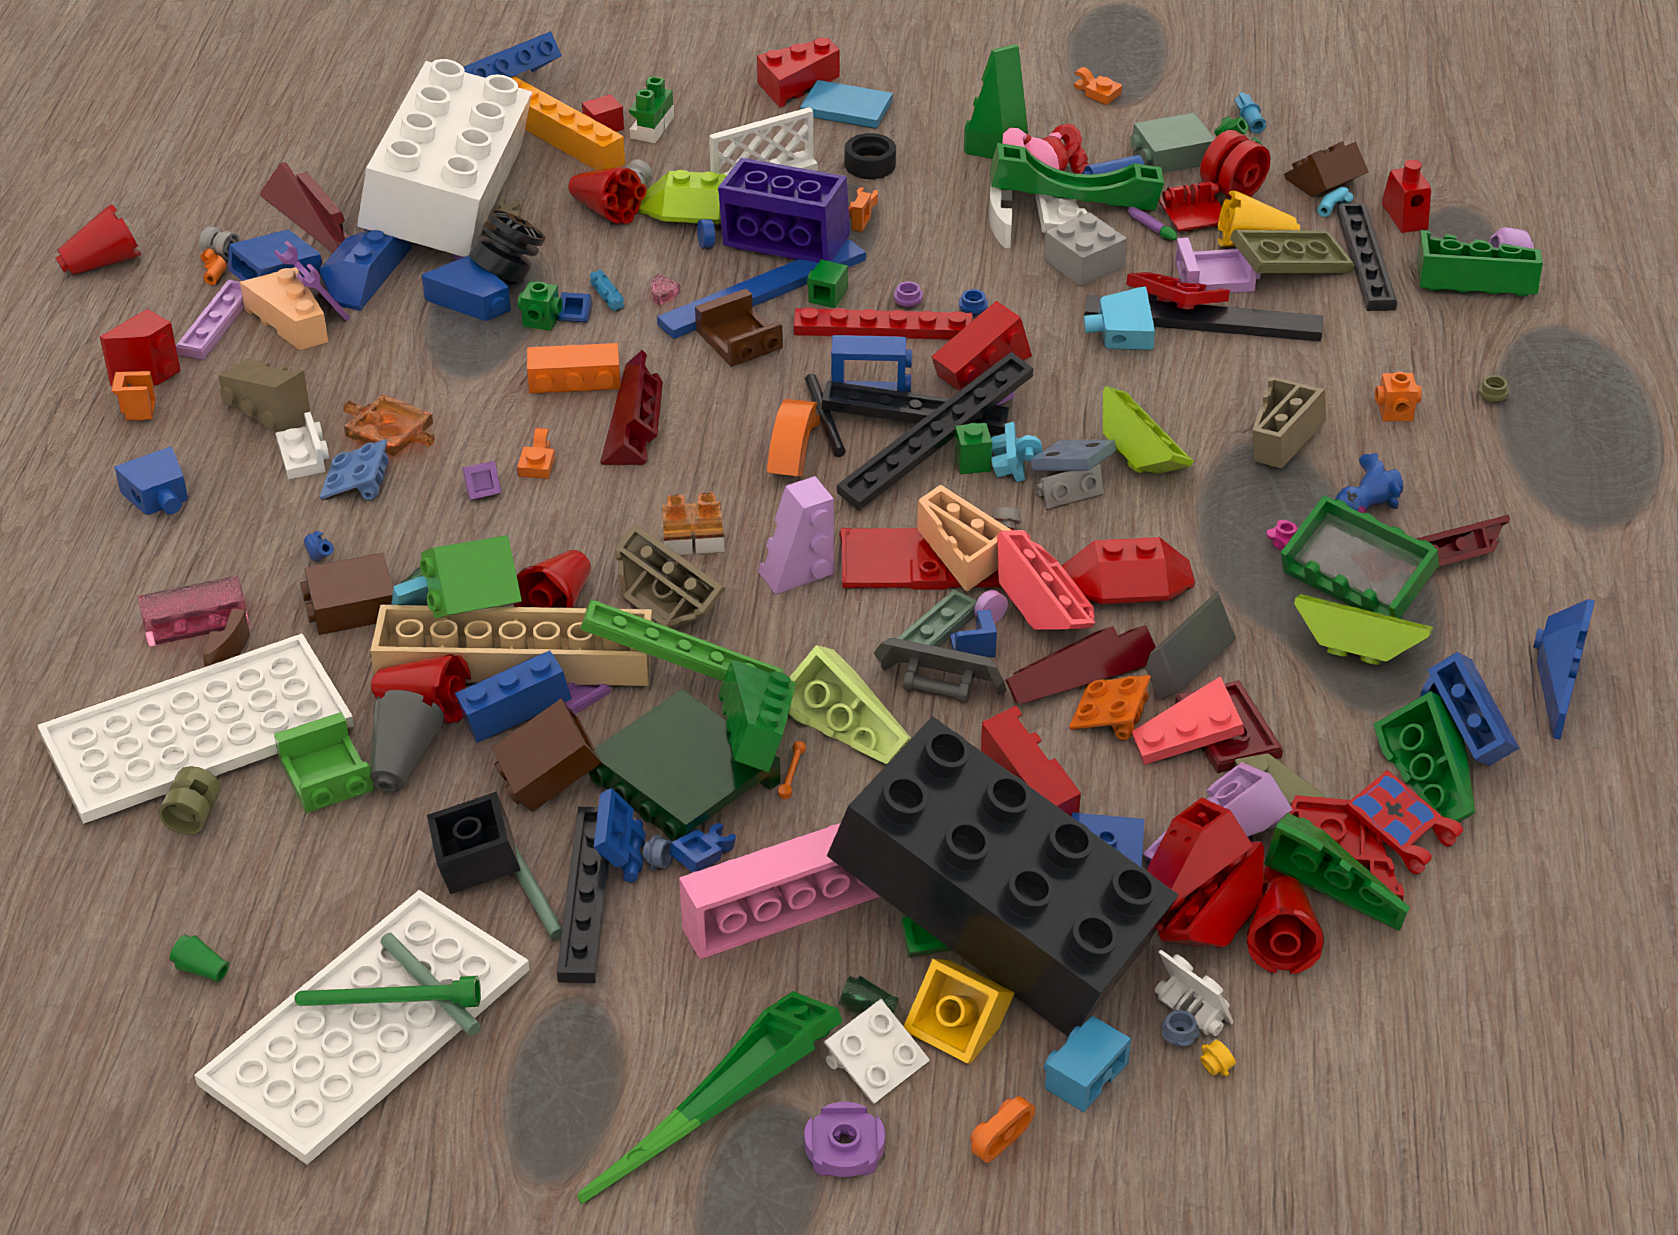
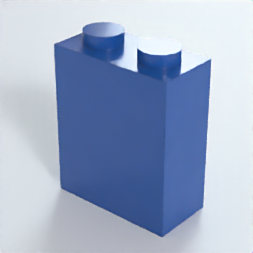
(257, 257)

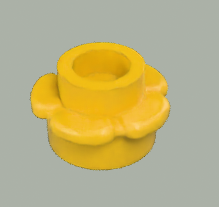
(1217, 1058)

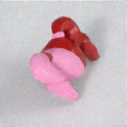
(1051, 149)

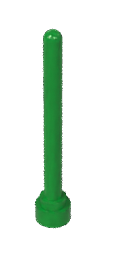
(463, 991)

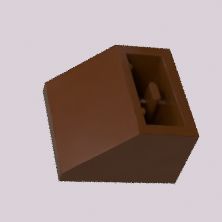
(1327, 168)

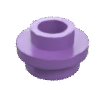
(908, 294)

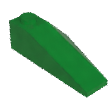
(998, 105)
(1429, 755)

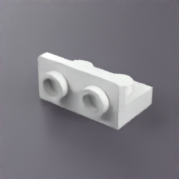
(302, 449)

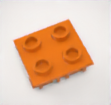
(1112, 703)

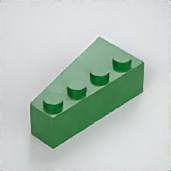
(1477, 266)
(755, 712)

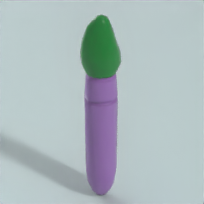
(1165, 231)

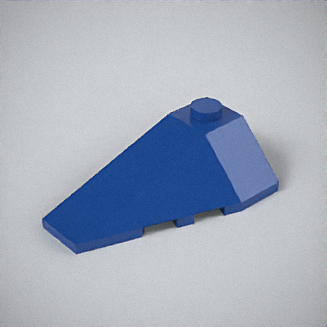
(1560, 657)

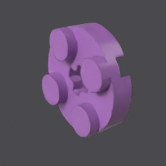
(844, 1159)

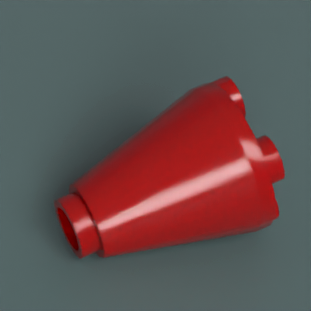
(610, 193)

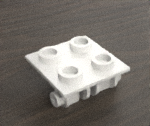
(1193, 994)
(875, 1051)

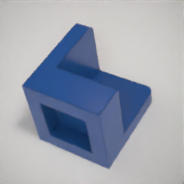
(978, 641)

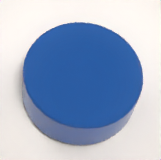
(706, 233)

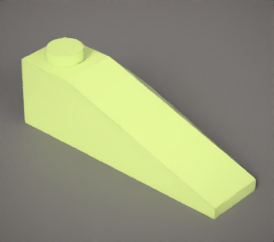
(843, 707)

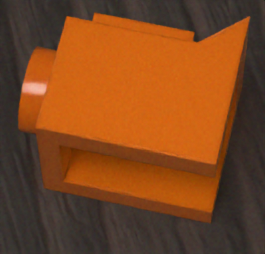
(135, 394)

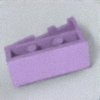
(803, 537)

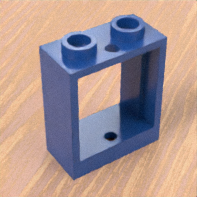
(871, 349)

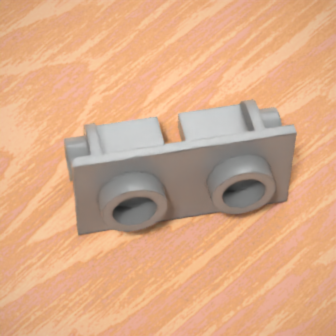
(1070, 486)

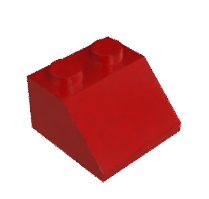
(141, 345)

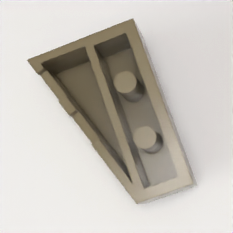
(1286, 420)

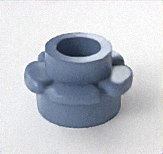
(657, 853)
(1180, 1028)

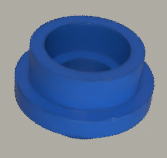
(973, 301)

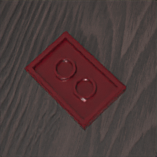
(1257, 737)

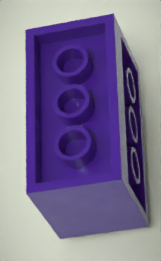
(784, 210)

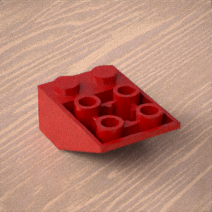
(1197, 848)

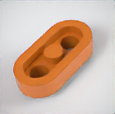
(1002, 1129)

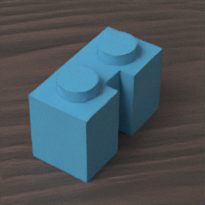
(1086, 1063)

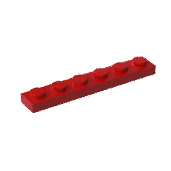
(879, 323)

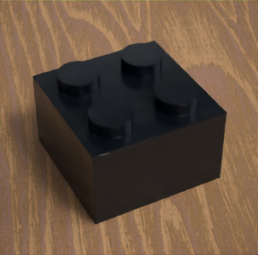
(473, 843)

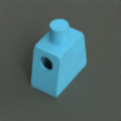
(1124, 320)

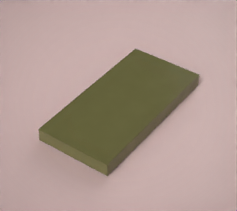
(1292, 251)

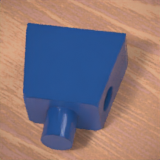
(153, 482)

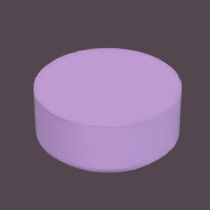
(994, 601)

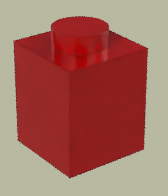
(605, 111)

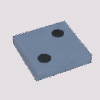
(1073, 455)

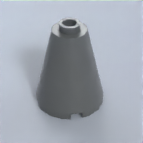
(401, 737)

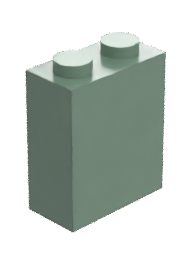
(1171, 142)

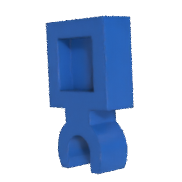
(700, 849)

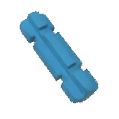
(607, 290)

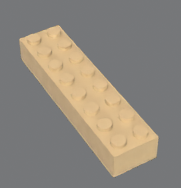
(505, 637)

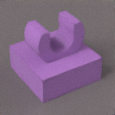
(481, 480)

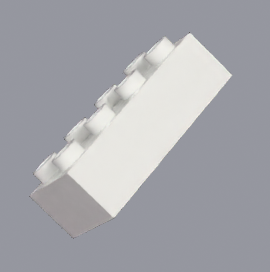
(445, 157)

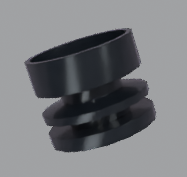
(504, 251)

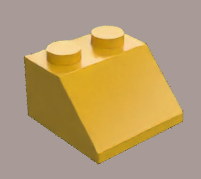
(957, 1010)

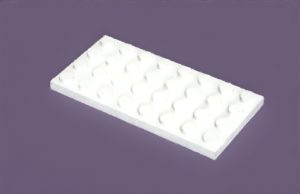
(202, 719)
(321, 1068)

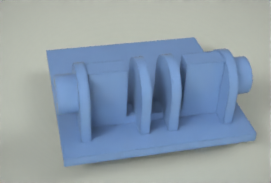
(359, 469)

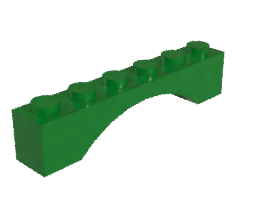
(1131, 186)

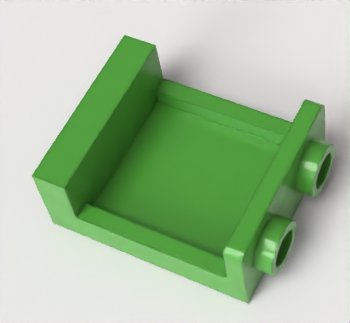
(470, 576)
(322, 762)

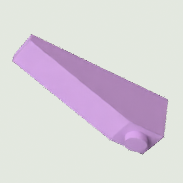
(1250, 797)

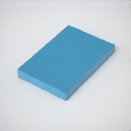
(847, 103)

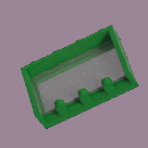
(1359, 559)

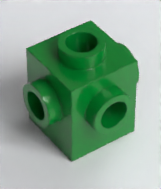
(540, 305)

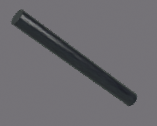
(826, 417)

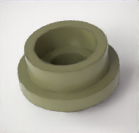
(1494, 388)

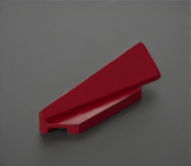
(305, 205)
(634, 415)
(1467, 540)
(1082, 662)

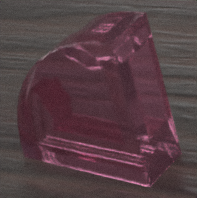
(663, 289)

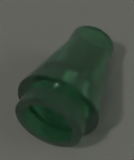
(861, 994)

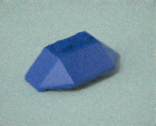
(362, 266)

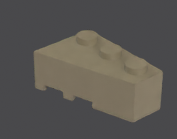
(267, 393)

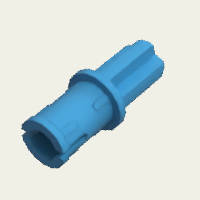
(1250, 112)

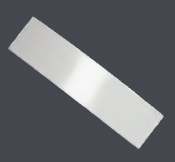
(1000, 218)

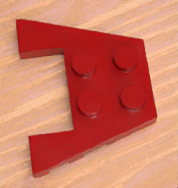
(1348, 833)

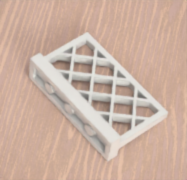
(802, 159)

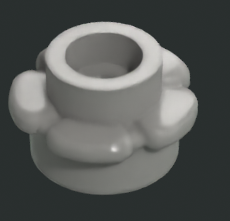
(1007, 516)

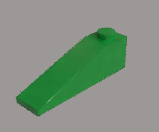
(1322, 864)

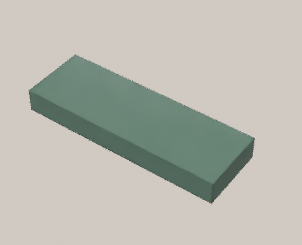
(942, 620)

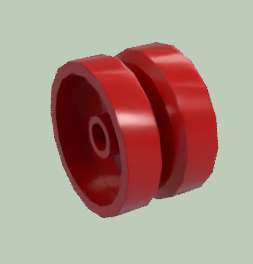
(1235, 163)

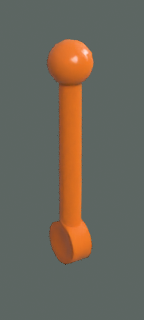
(785, 789)

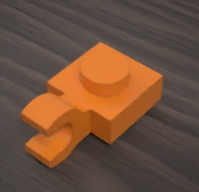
(1099, 89)
(861, 209)
(539, 459)

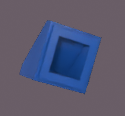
(575, 307)

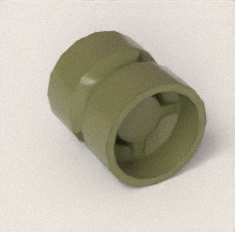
(189, 800)

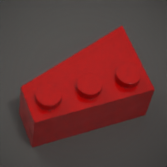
(797, 68)

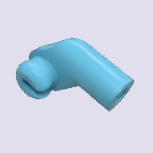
(1331, 199)

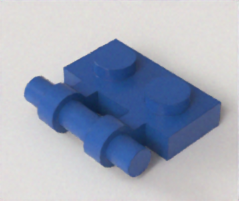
(619, 835)

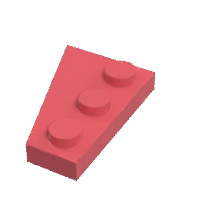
(1190, 724)

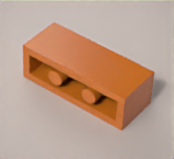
(573, 368)

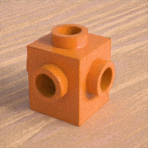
(1397, 396)

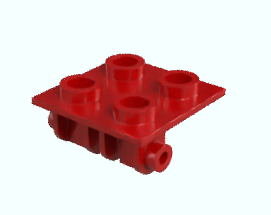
(1192, 206)

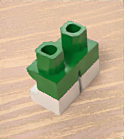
(653, 111)

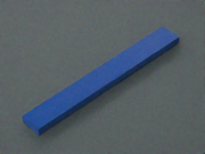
(762, 287)

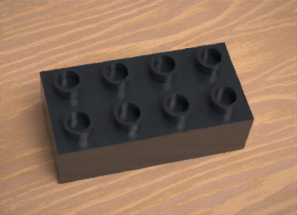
(1000, 875)

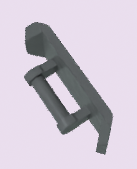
(1190, 648)
(947, 660)

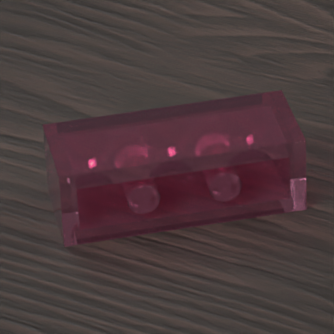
(190, 610)

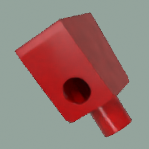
(1408, 197)

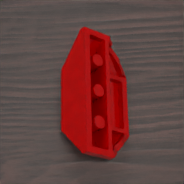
(1130, 571)
(1219, 910)

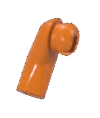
(214, 264)

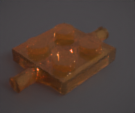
(389, 420)

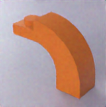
(791, 436)

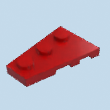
(1172, 290)

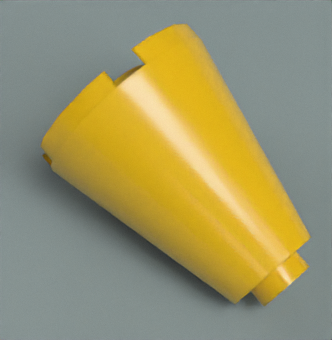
(1250, 214)

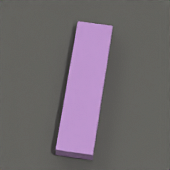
(212, 322)

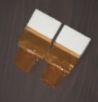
(701, 518)

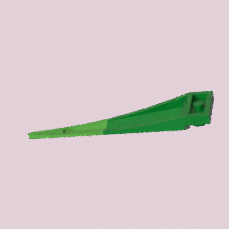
(769, 1046)

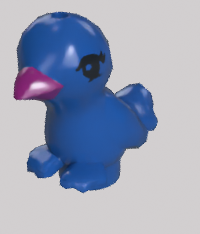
(1375, 487)

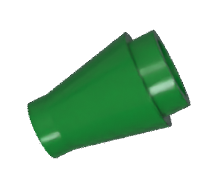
(196, 957)

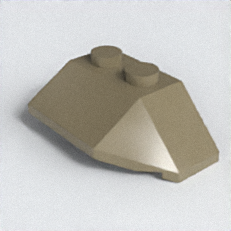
(663, 580)

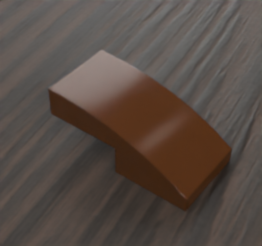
(229, 643)

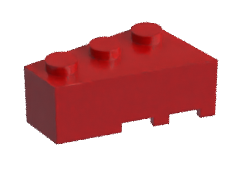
(981, 346)
(1017, 751)

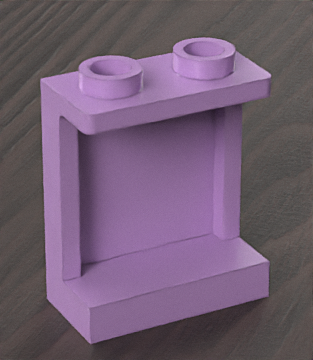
(1214, 268)

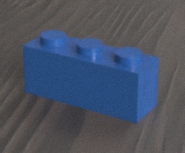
(513, 696)
(1473, 709)

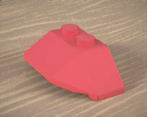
(1040, 585)

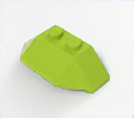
(684, 197)
(1139, 436)
(1358, 630)

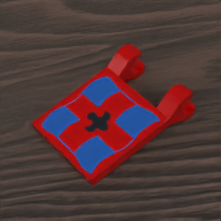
(1401, 819)

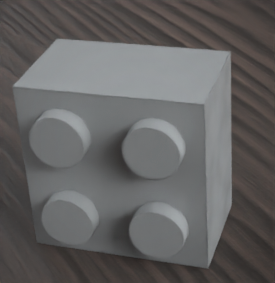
(1085, 249)

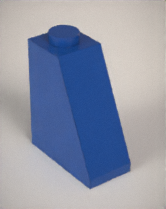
(467, 289)

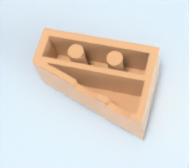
(286, 306)
(960, 535)

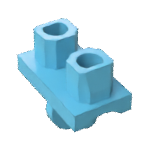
(1012, 452)

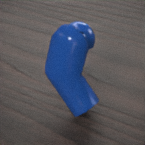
(317, 547)

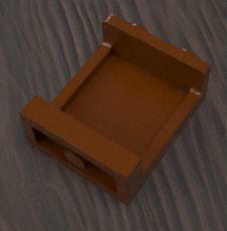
(736, 328)

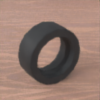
(870, 167)

